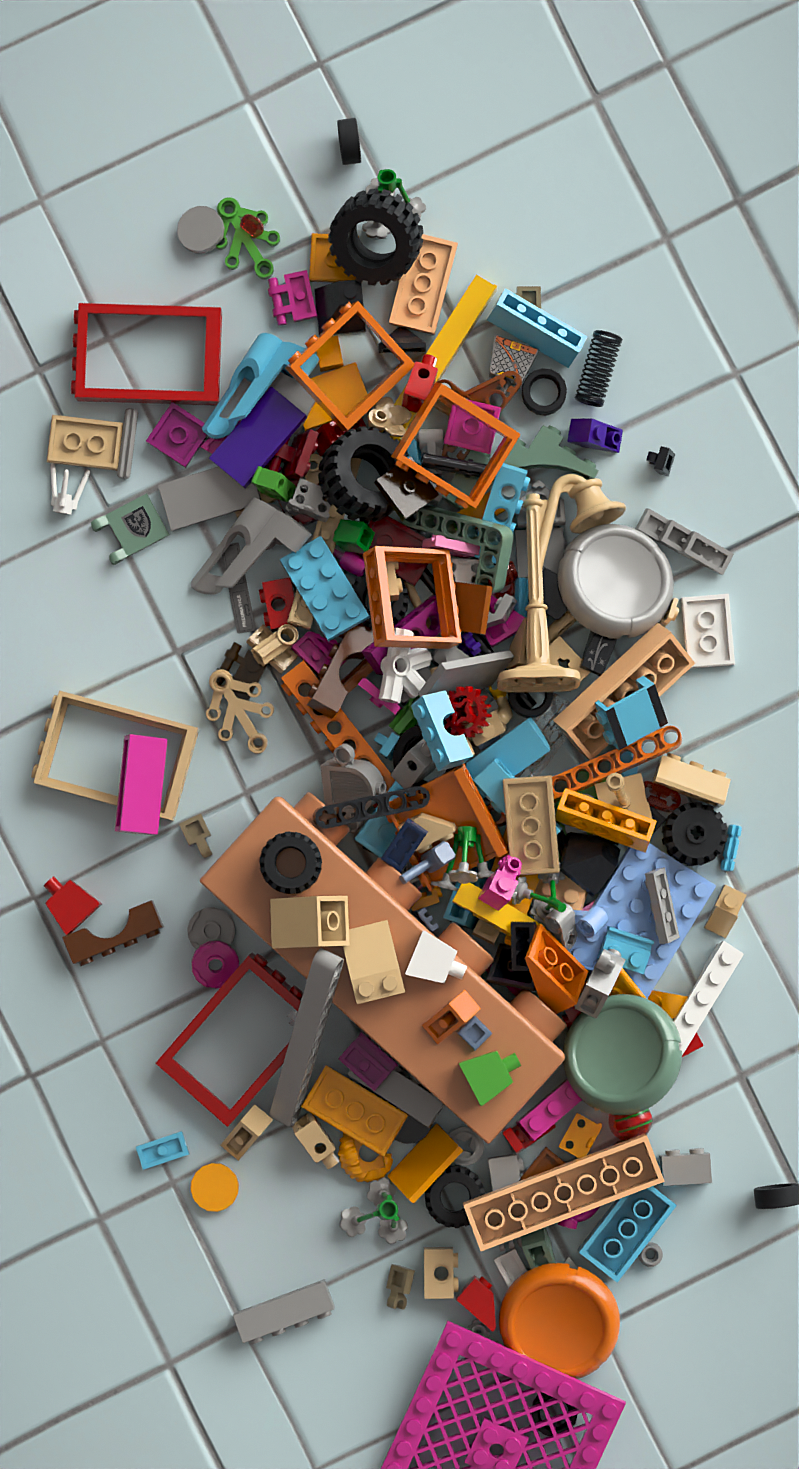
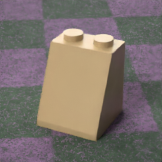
(309, 921)

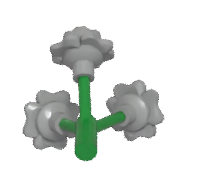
(542, 905)

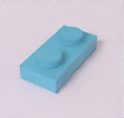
(162, 1150)

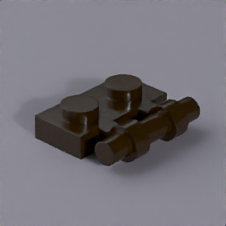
(248, 671)

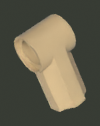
(274, 645)

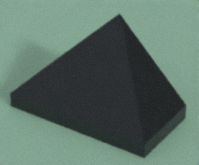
(406, 340)
(520, 941)

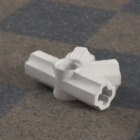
(405, 676)

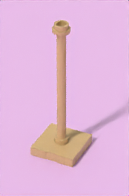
(625, 793)

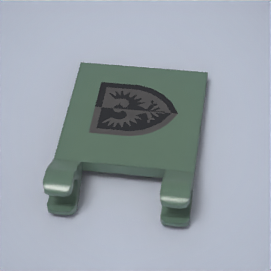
(134, 525)

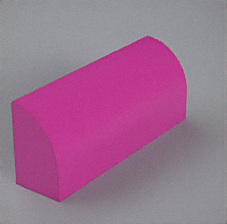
(141, 784)

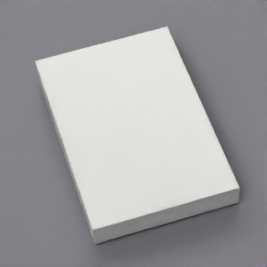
(708, 630)

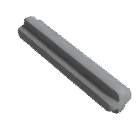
(127, 443)

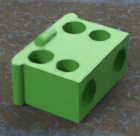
(273, 484)

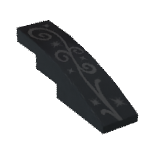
(597, 653)

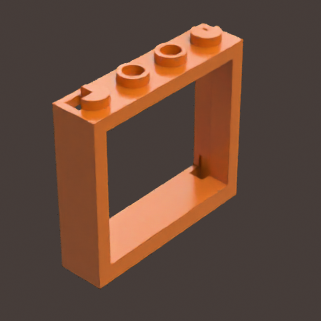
(376, 394)
(492, 468)
(380, 598)

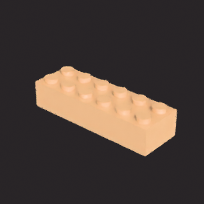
(654, 656)

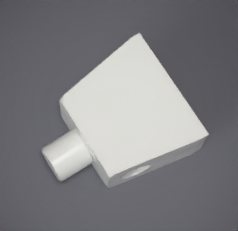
(434, 960)

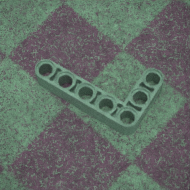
(466, 533)

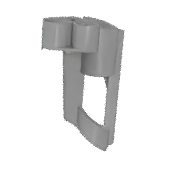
(259, 527)

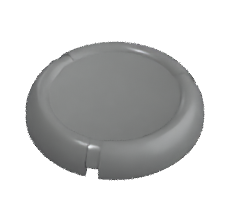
(615, 581)

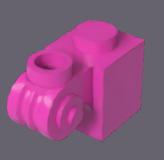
(502, 883)

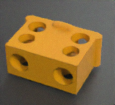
(581, 1137)

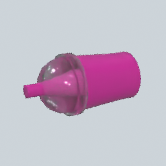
(349, 561)

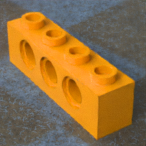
(605, 820)

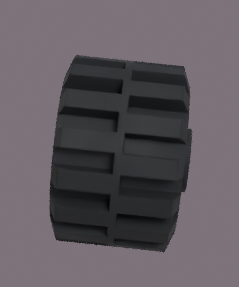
(683, 845)

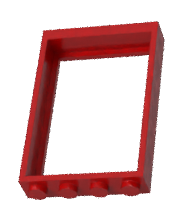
(211, 391)
(274, 980)

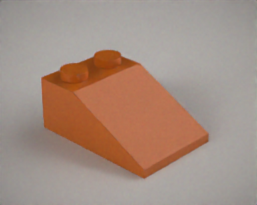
(554, 971)

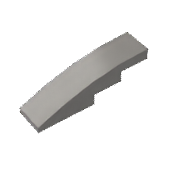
(684, 541)

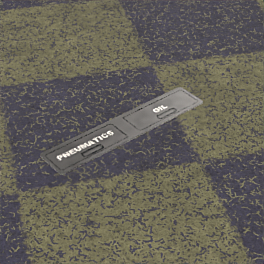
(239, 594)

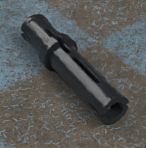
(452, 465)

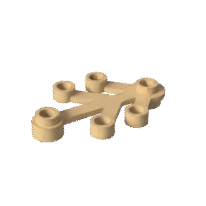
(237, 707)

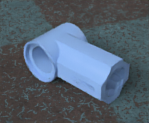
(590, 921)

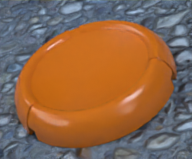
(560, 1318)

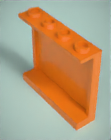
(458, 801)

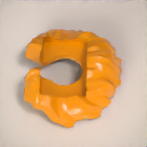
(358, 1168)

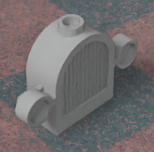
(350, 779)
(600, 982)

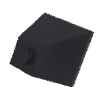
(335, 296)
(589, 860)
(502, 973)

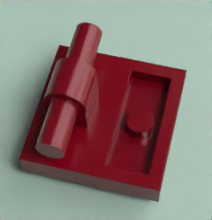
(297, 456)

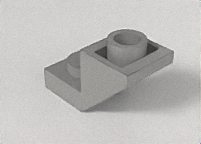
(503, 608)

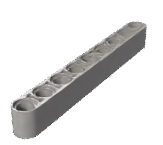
(306, 1037)

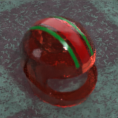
(631, 1125)

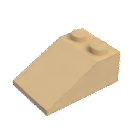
(373, 963)

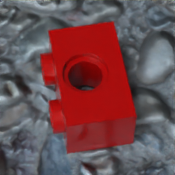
(275, 590)

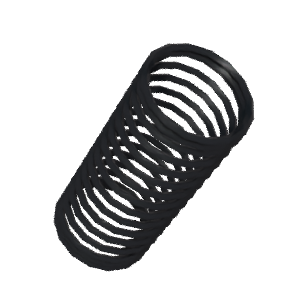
(598, 402)

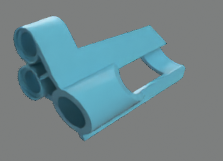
(259, 366)

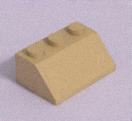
(692, 780)

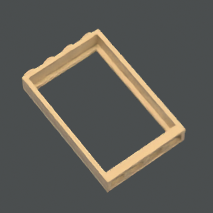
(53, 728)

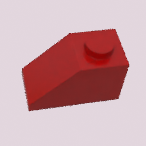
(479, 1300)

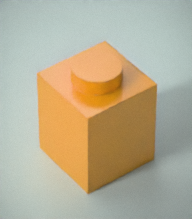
(330, 355)

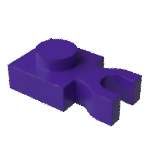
(469, 645)

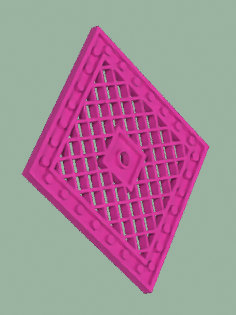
(519, 1368)

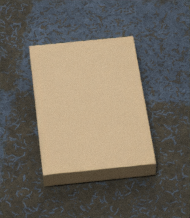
(84, 442)

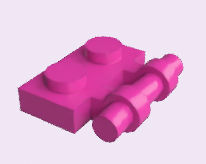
(299, 294)

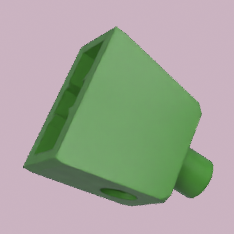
(489, 1074)

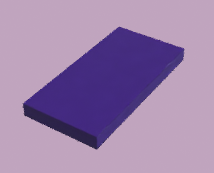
(258, 437)

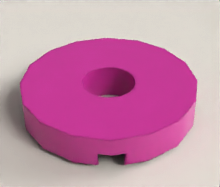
(208, 952)

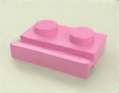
(456, 547)

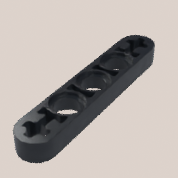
(383, 807)

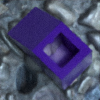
(595, 435)

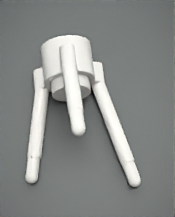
(63, 502)

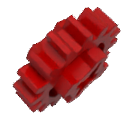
(468, 711)

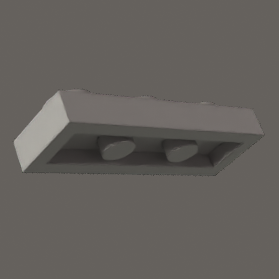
(662, 905)

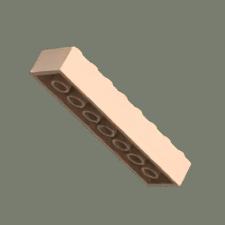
(563, 1192)

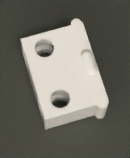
(464, 569)

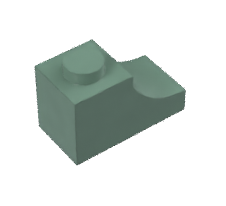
(538, 1248)

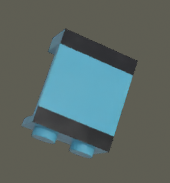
(632, 716)

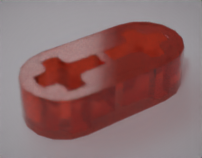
(664, 792)

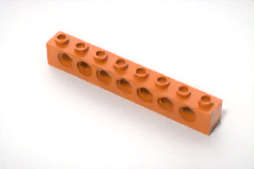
(302, 675)

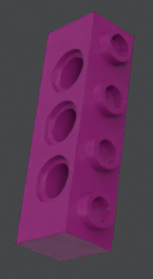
(415, 622)

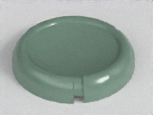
(623, 1056)

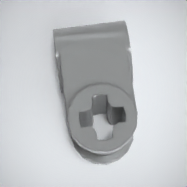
(562, 926)

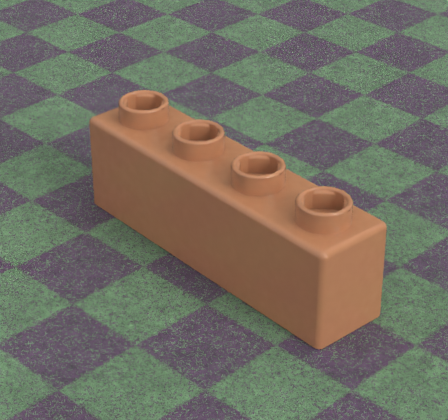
(395, 1021)

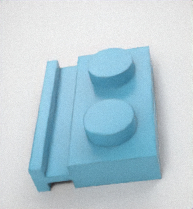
(631, 946)

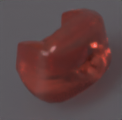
(252, 225)

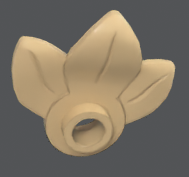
(389, 417)

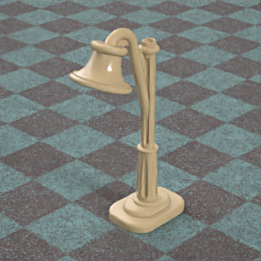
(592, 511)

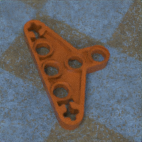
(482, 394)

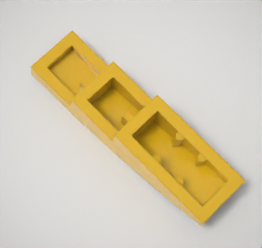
(468, 899)

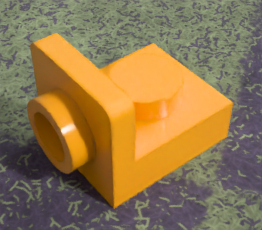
(426, 901)

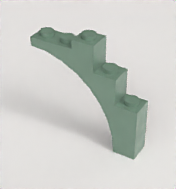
(542, 453)

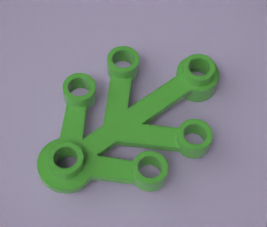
(242, 236)

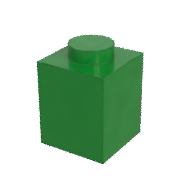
(353, 536)

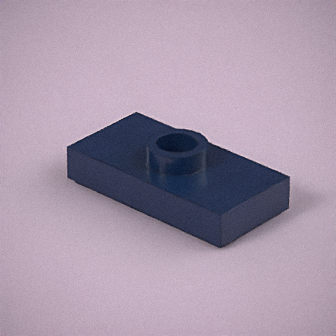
(404, 845)

